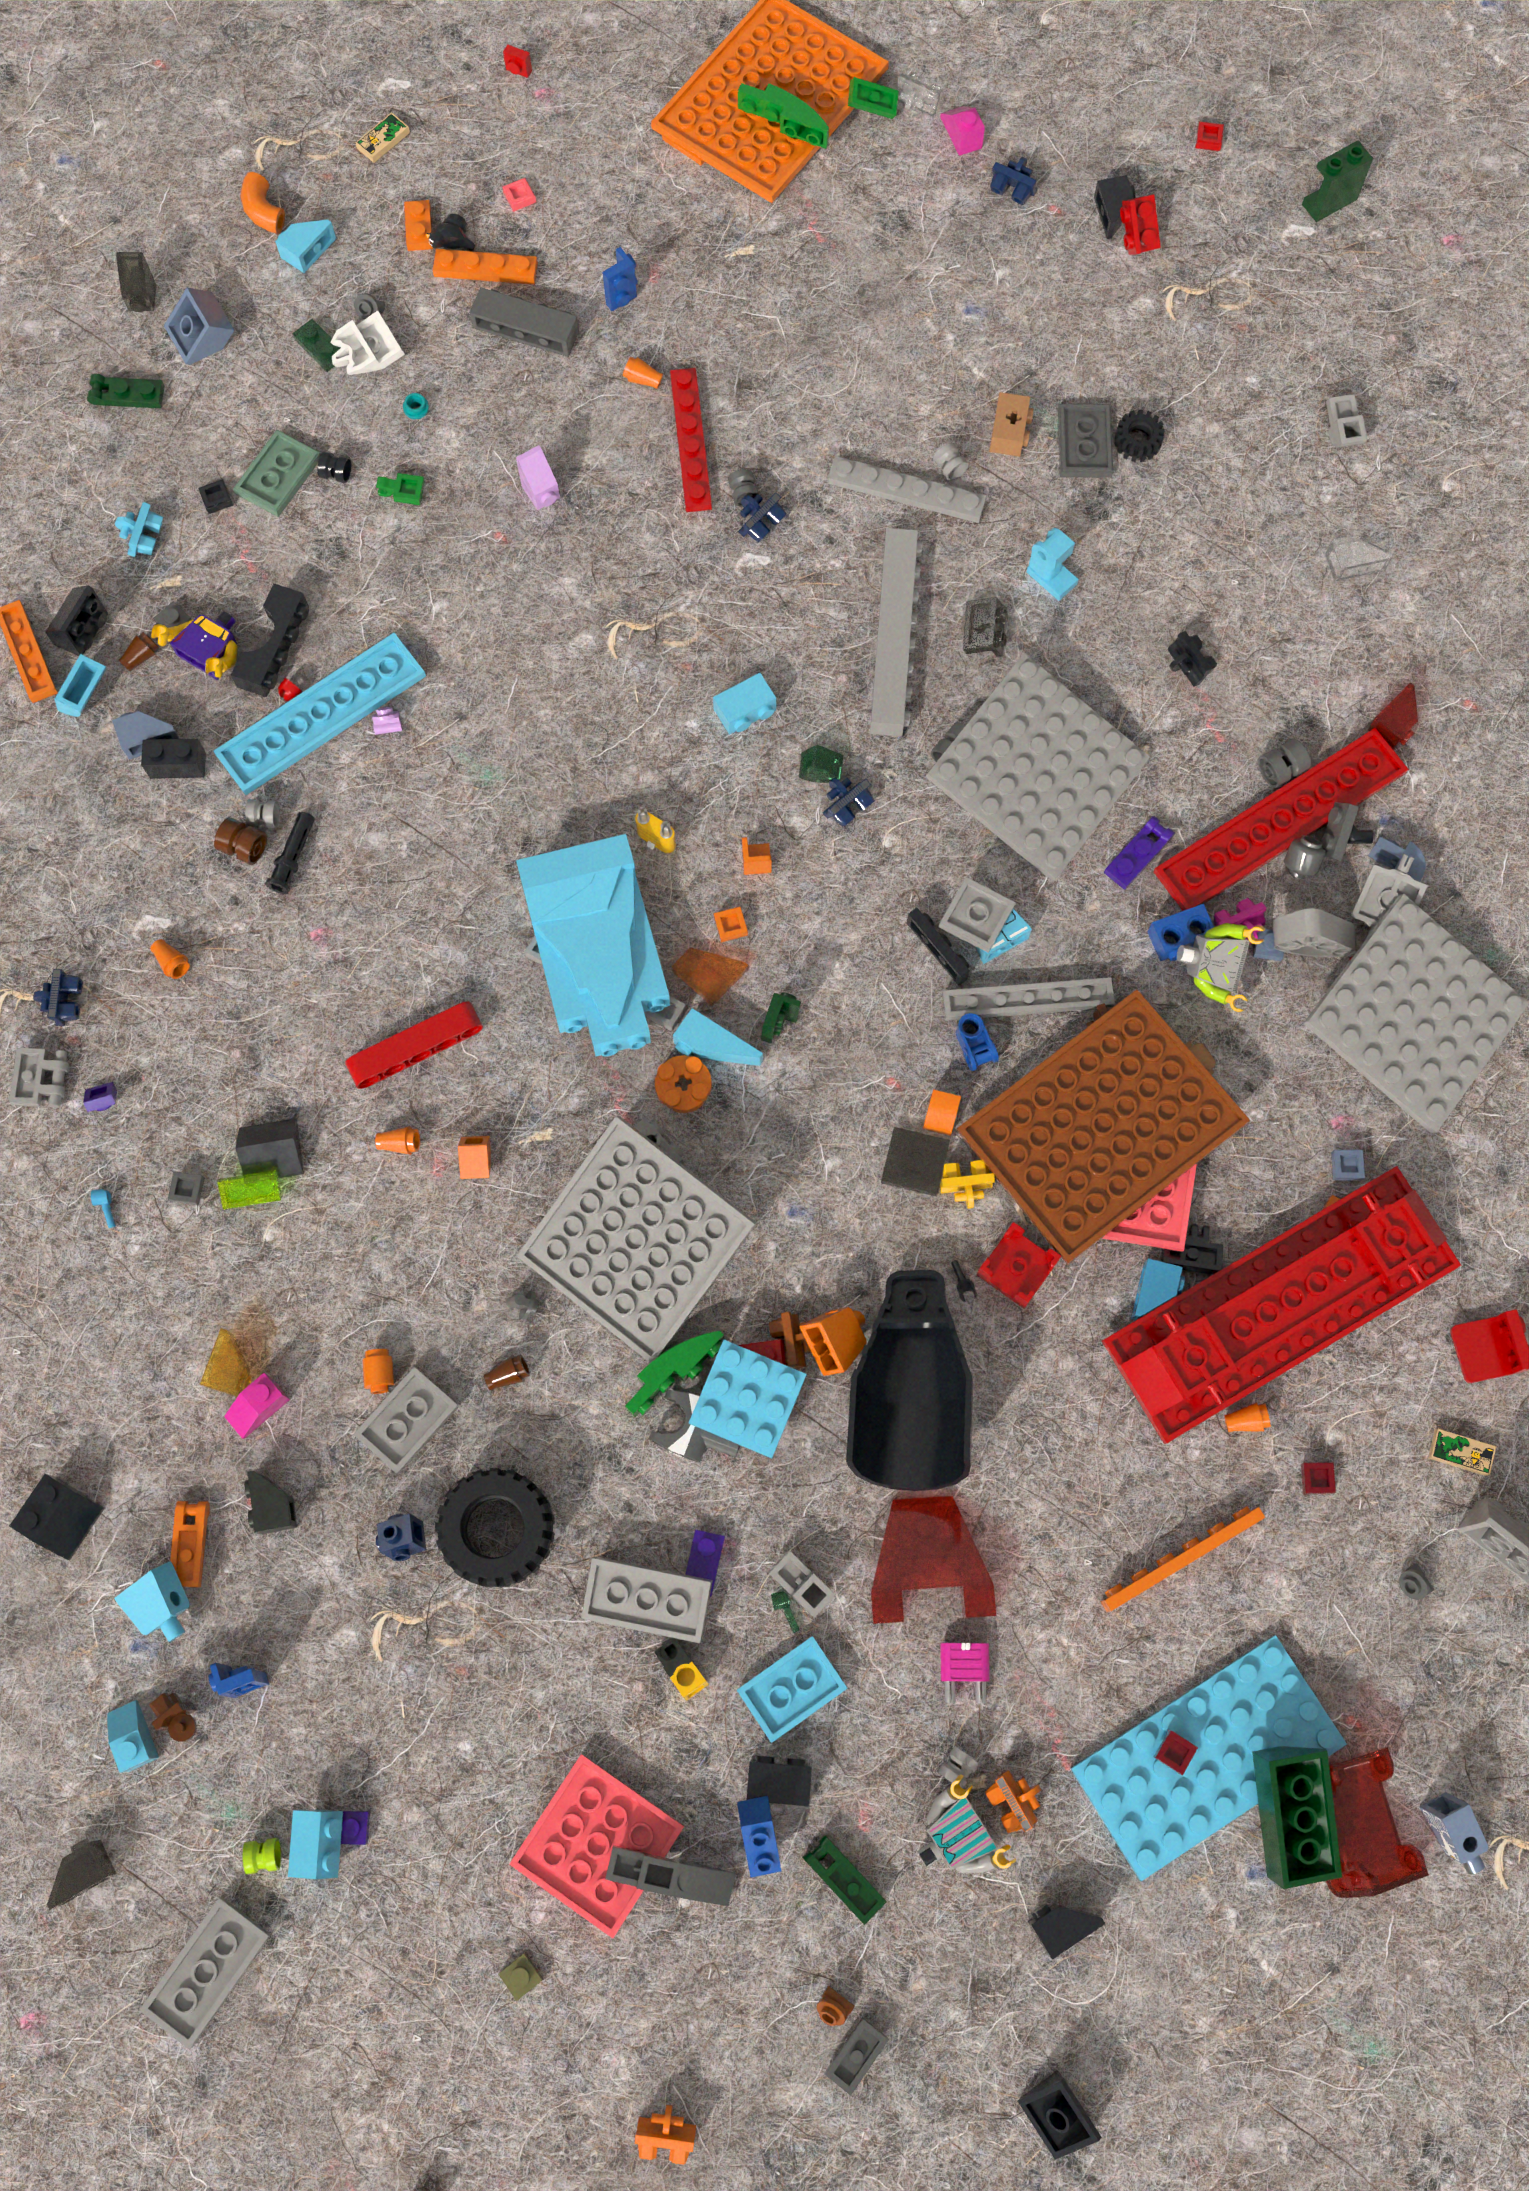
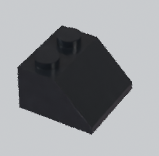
(56, 1516)

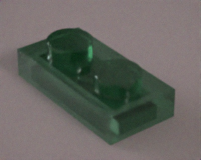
(316, 344)

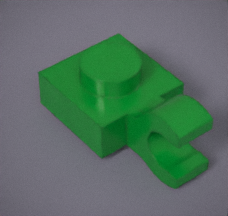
(404, 489)

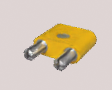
(655, 831)

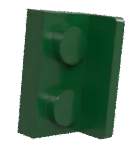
(781, 1007)

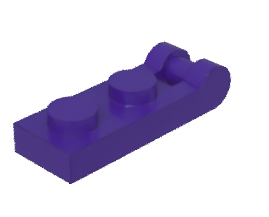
(1138, 853)

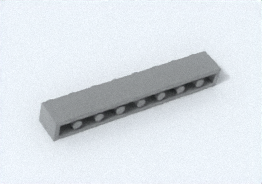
(894, 631)

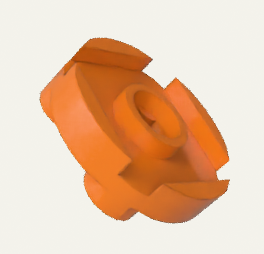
(683, 1067)

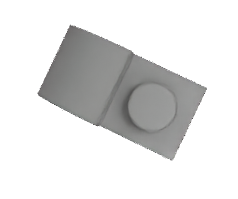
(1346, 425)
(801, 1583)

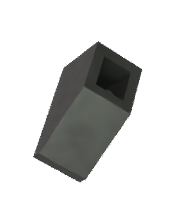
(271, 1506)

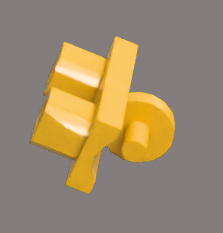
(954, 1182)

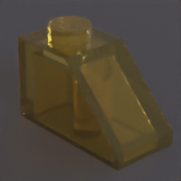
(226, 1368)

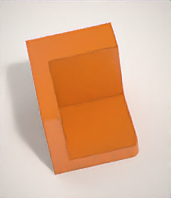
(756, 858)

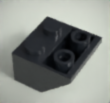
(77, 621)

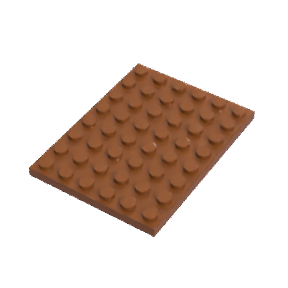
(1102, 1126)

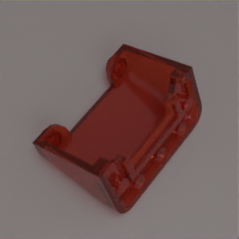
(1366, 1830)

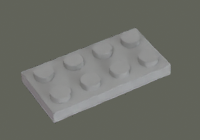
(646, 1599)
(205, 1972)

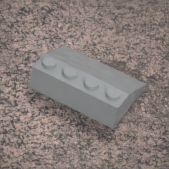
(1499, 1535)

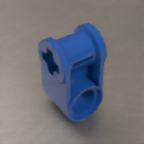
(976, 1047)

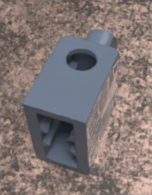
(1456, 1830)

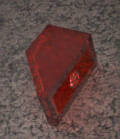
(1398, 718)

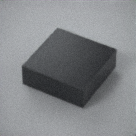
(215, 496)

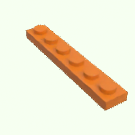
(1192, 1550)

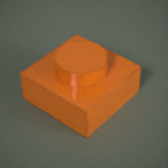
(730, 924)

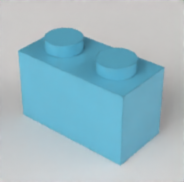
(745, 704)
(315, 1844)

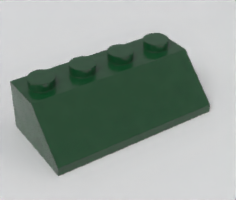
(1297, 1815)

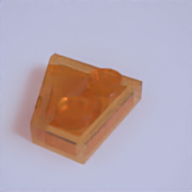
(708, 973)

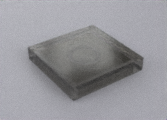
(915, 1161)

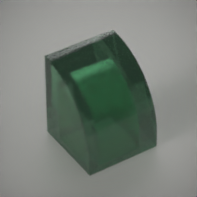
(820, 764)

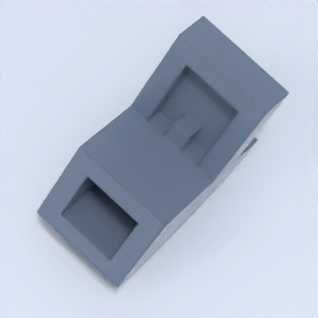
(1390, 854)

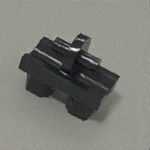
(1189, 658)

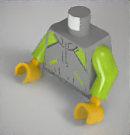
(1219, 960)

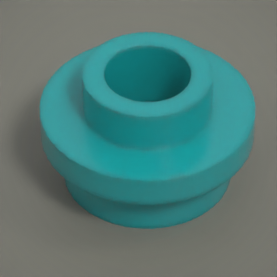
(415, 400)

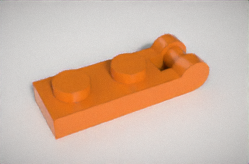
(189, 1542)

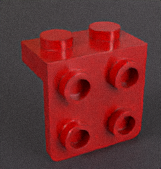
(1491, 1347)

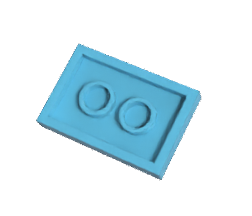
(791, 1689)

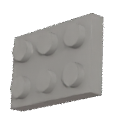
(406, 1420)

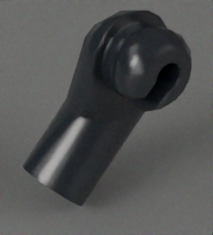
(1360, 836)

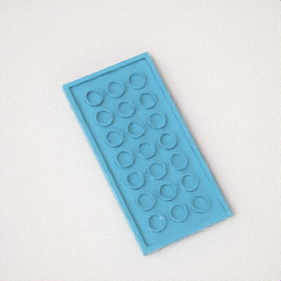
(1236, 1711)

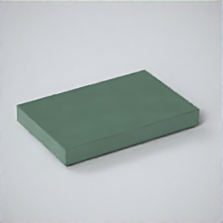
(277, 473)

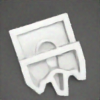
(365, 345)

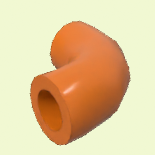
(256, 205)

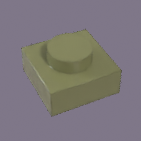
(520, 1976)

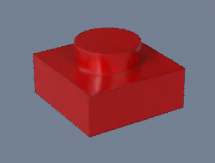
(517, 61)

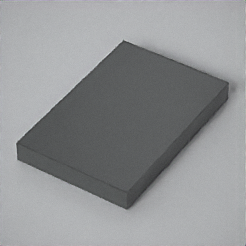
(1085, 440)

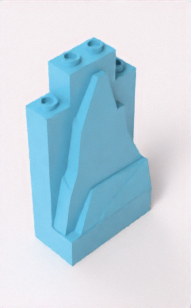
(595, 942)

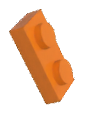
(417, 224)

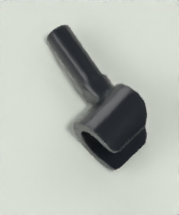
(964, 1284)

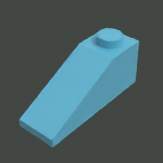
(710, 1041)

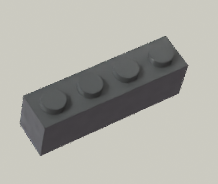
(524, 321)

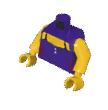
(202, 643)

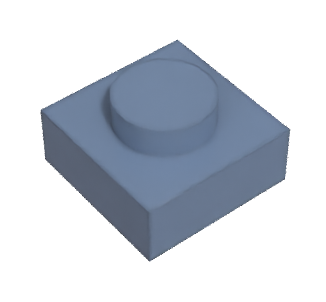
(1266, 949)
(1348, 1165)

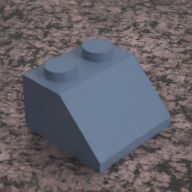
(198, 325)

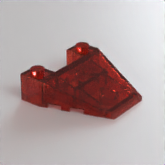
(927, 1550)

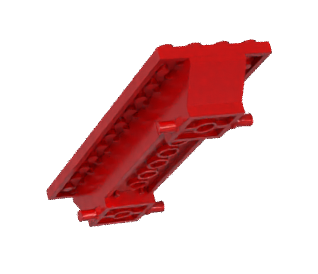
(1281, 1304)

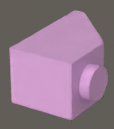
(537, 478)

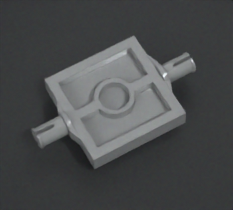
(1382, 890)

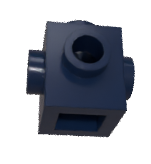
(401, 1537)

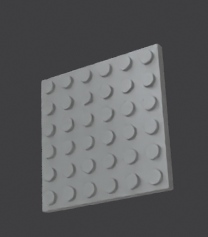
(1038, 767)
(1416, 1013)
(636, 1239)

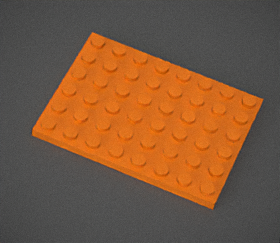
(773, 47)

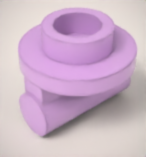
(386, 721)

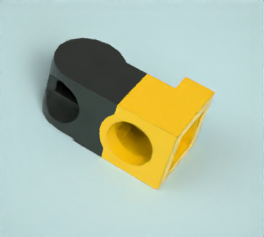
(681, 1669)

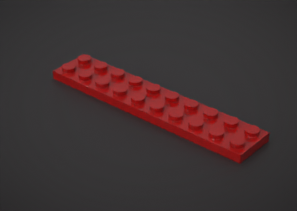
(1278, 819)

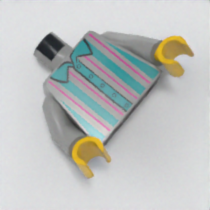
(960, 1835)

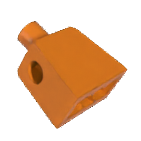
(835, 1339)

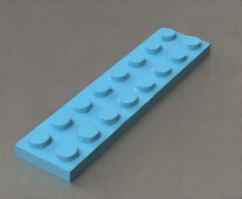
(319, 713)

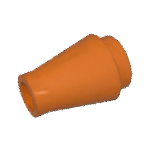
(641, 373)
(170, 960)
(400, 1140)
(1250, 1418)

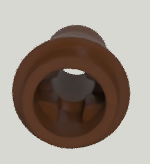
(138, 651)
(509, 1372)

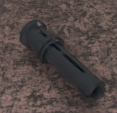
(287, 864)

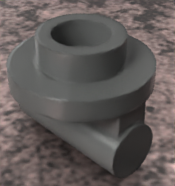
(366, 305)
(526, 1304)
(1414, 1583)

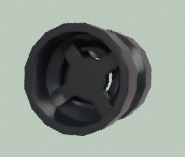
(334, 467)

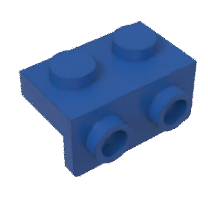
(620, 281)

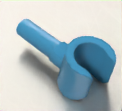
(103, 1198)

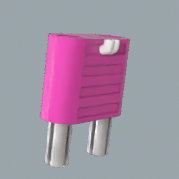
(965, 1663)

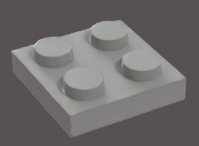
(977, 914)

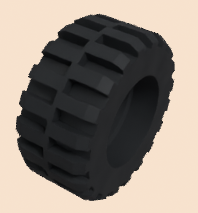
(458, 1509)

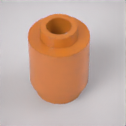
(378, 1371)

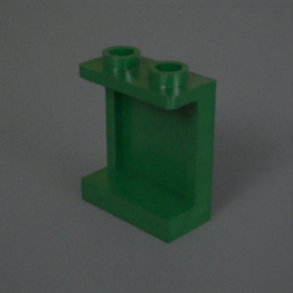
(1342, 182)

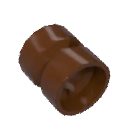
(238, 839)

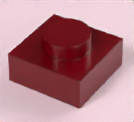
(1318, 1478)
(1175, 1752)

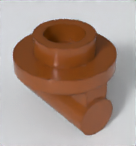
(833, 2007)

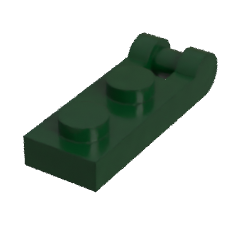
(125, 392)
(845, 1880)

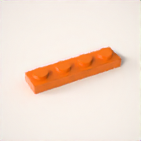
(485, 266)
(26, 652)

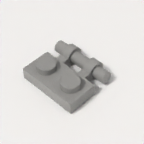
(29, 1077)

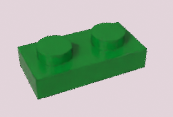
(873, 98)

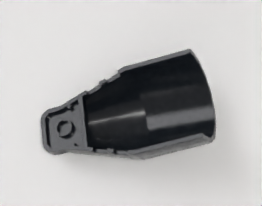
(911, 1392)

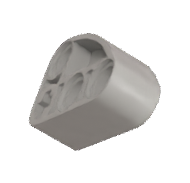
(1314, 934)

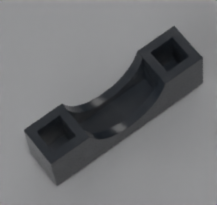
(258, 669)

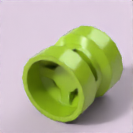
(261, 1856)

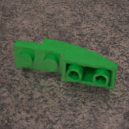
(793, 114)
(681, 1360)

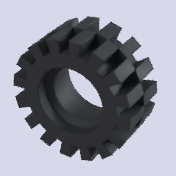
(1142, 423)

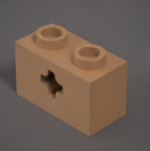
(1010, 424)

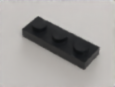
(938, 945)

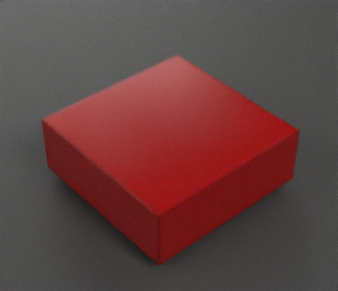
(1209, 136)

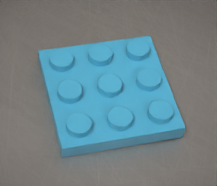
(747, 1399)

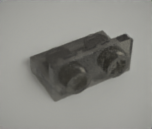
(985, 626)

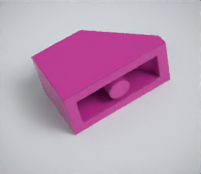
(964, 129)
(255, 1405)

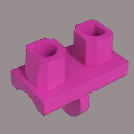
(1247, 914)

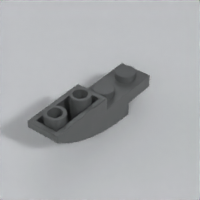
(670, 1876)

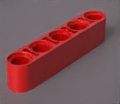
(413, 1045)

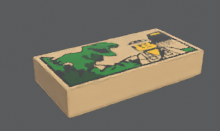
(382, 137)
(1462, 1452)

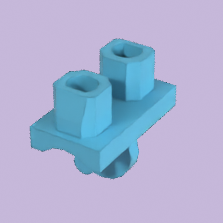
(145, 520)

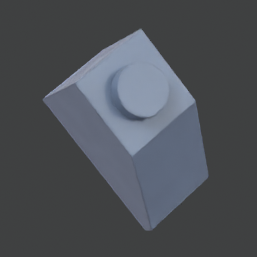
(136, 727)

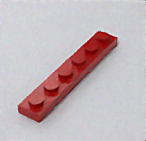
(690, 440)

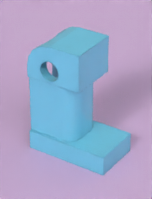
(1047, 566)

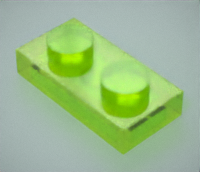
(249, 1189)

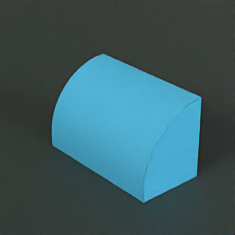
(79, 686)

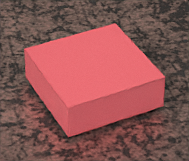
(519, 194)

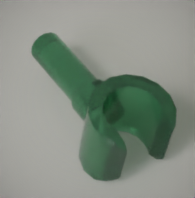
(781, 1601)

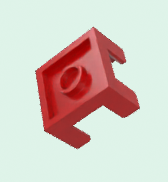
(1018, 1266)

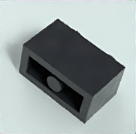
(173, 758)
(780, 1782)

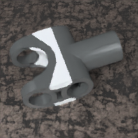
(690, 1440)

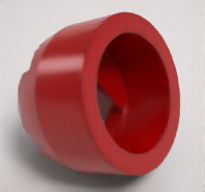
(288, 690)

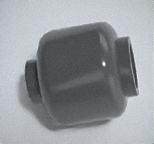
(1304, 857)

